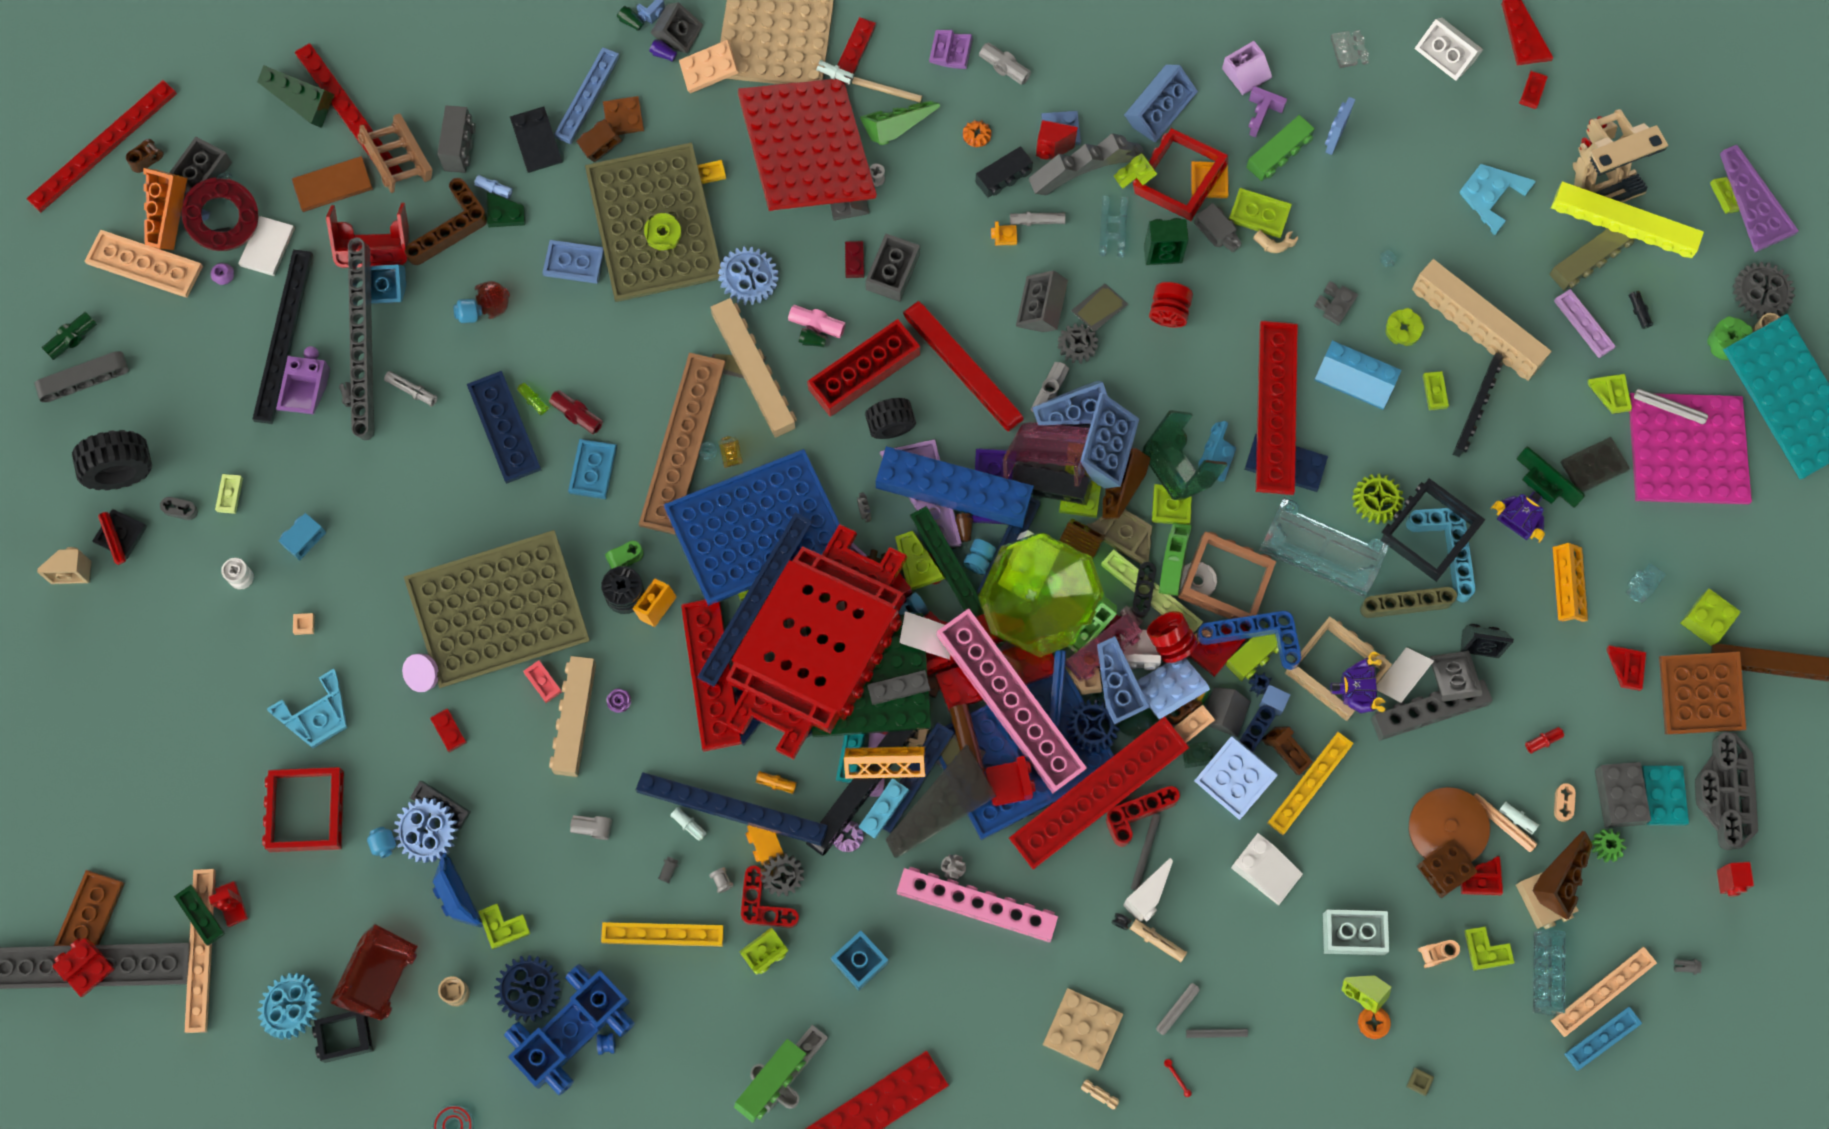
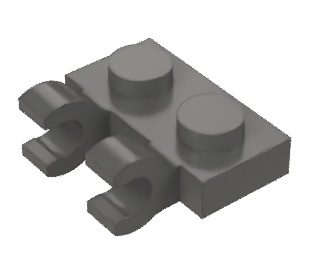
(1339, 306)

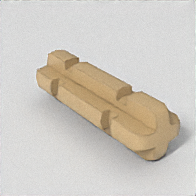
(1100, 1094)

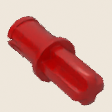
(1544, 740)

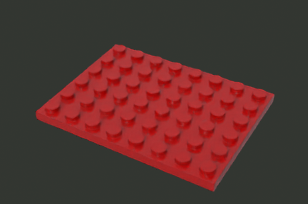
(806, 144)

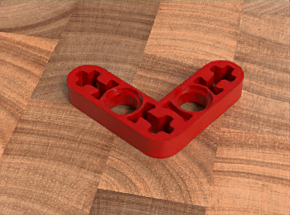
(760, 911)

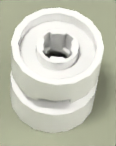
(237, 573)

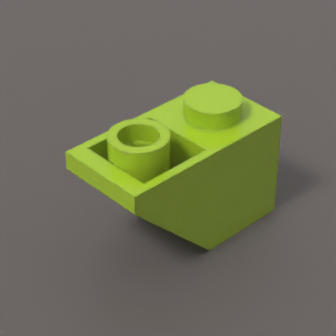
(1367, 990)

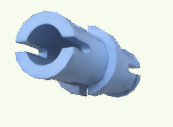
(493, 186)

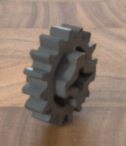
(1077, 336)
(790, 872)

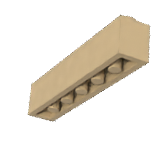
(574, 715)

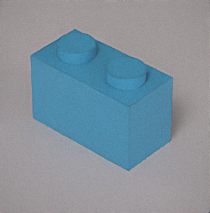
(301, 536)

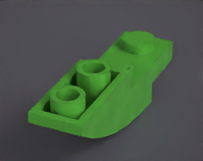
(1174, 559)

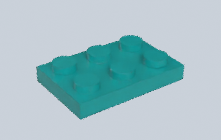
(1666, 795)

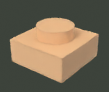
(303, 623)

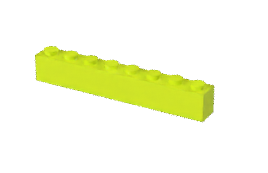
(1627, 220)

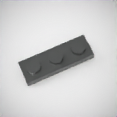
(898, 687)

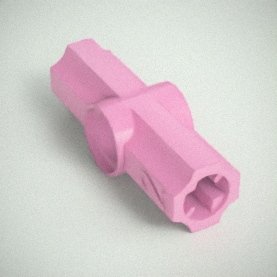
(816, 321)

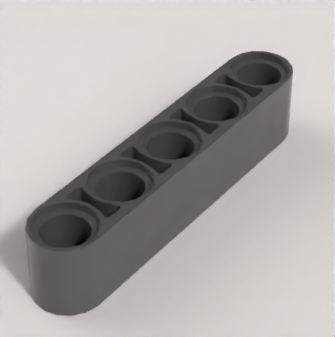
(81, 376)

